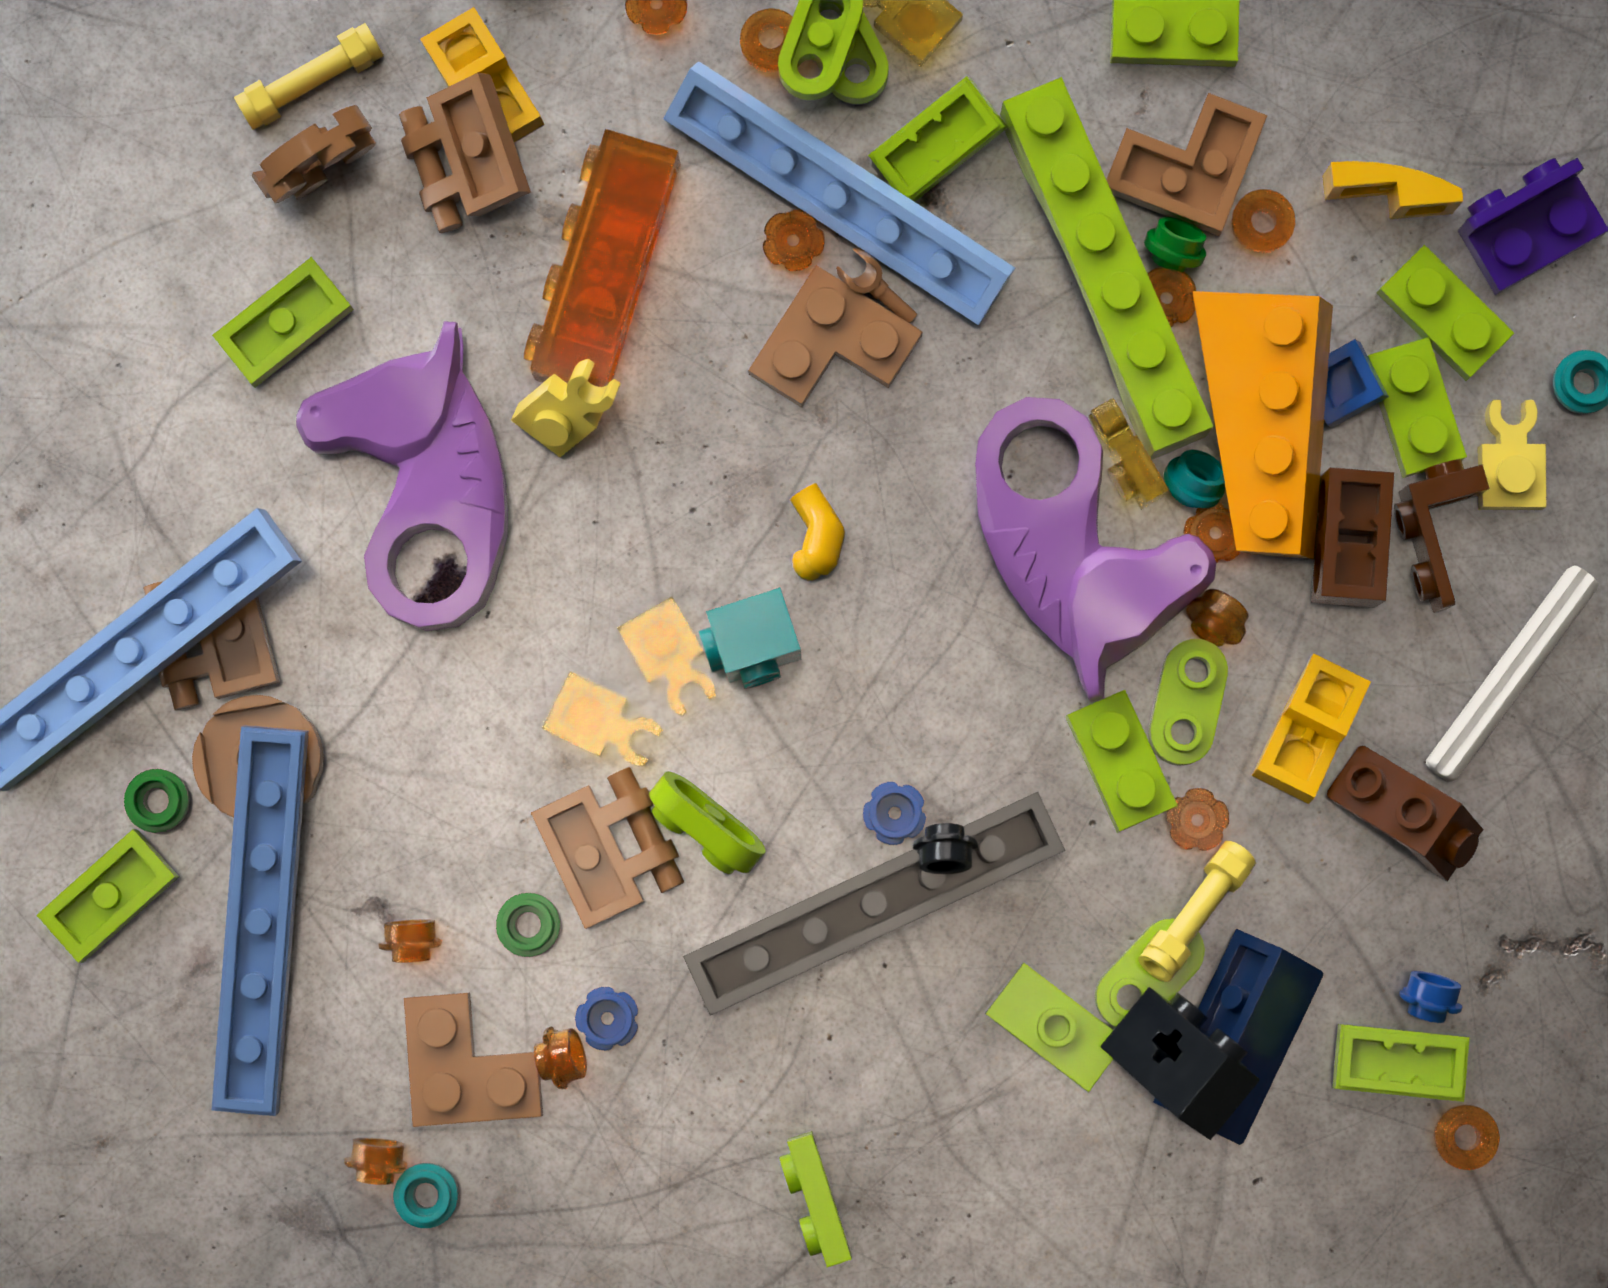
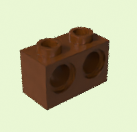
(1352, 537)

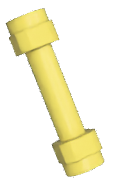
(262, 103)
(1169, 948)

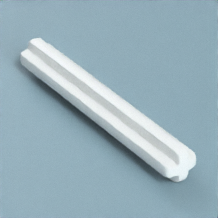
(1512, 673)

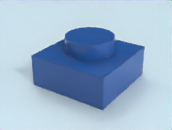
(1350, 384)

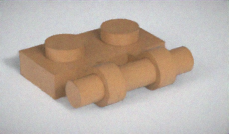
(477, 148)
(234, 657)
(589, 856)

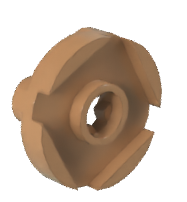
(299, 162)
(217, 747)

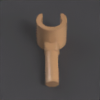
(872, 282)

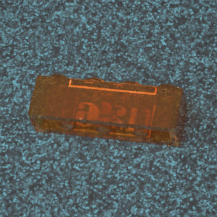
(605, 259)

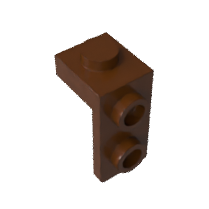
(1444, 486)
(1408, 811)

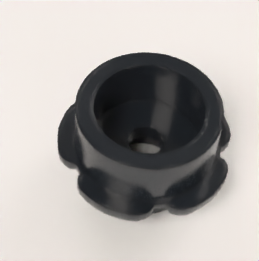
(945, 849)

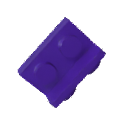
(1532, 226)

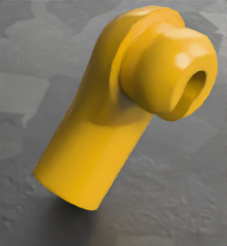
(823, 536)

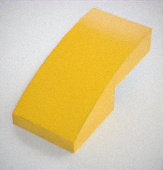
(468, 48)
(1408, 190)
(1311, 728)

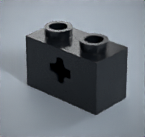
(1180, 1062)

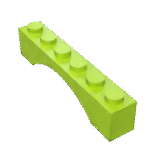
(1108, 268)

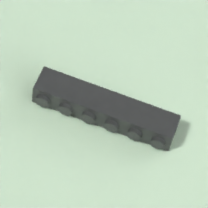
(867, 907)

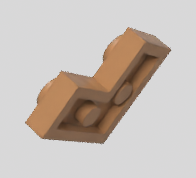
(1193, 182)
(829, 322)
(451, 1081)

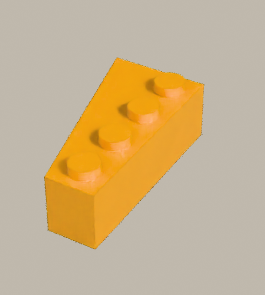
(1268, 408)

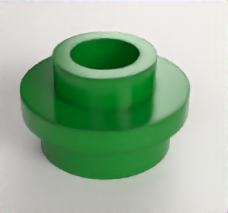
(1176, 244)
(137, 795)
(507, 924)

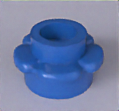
(894, 830)
(1431, 996)
(619, 1031)

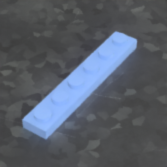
(838, 193)
(141, 643)

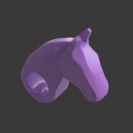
(450, 474)
(1048, 551)

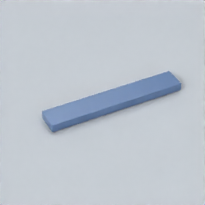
(259, 920)

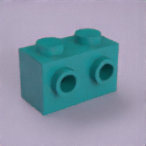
(751, 639)

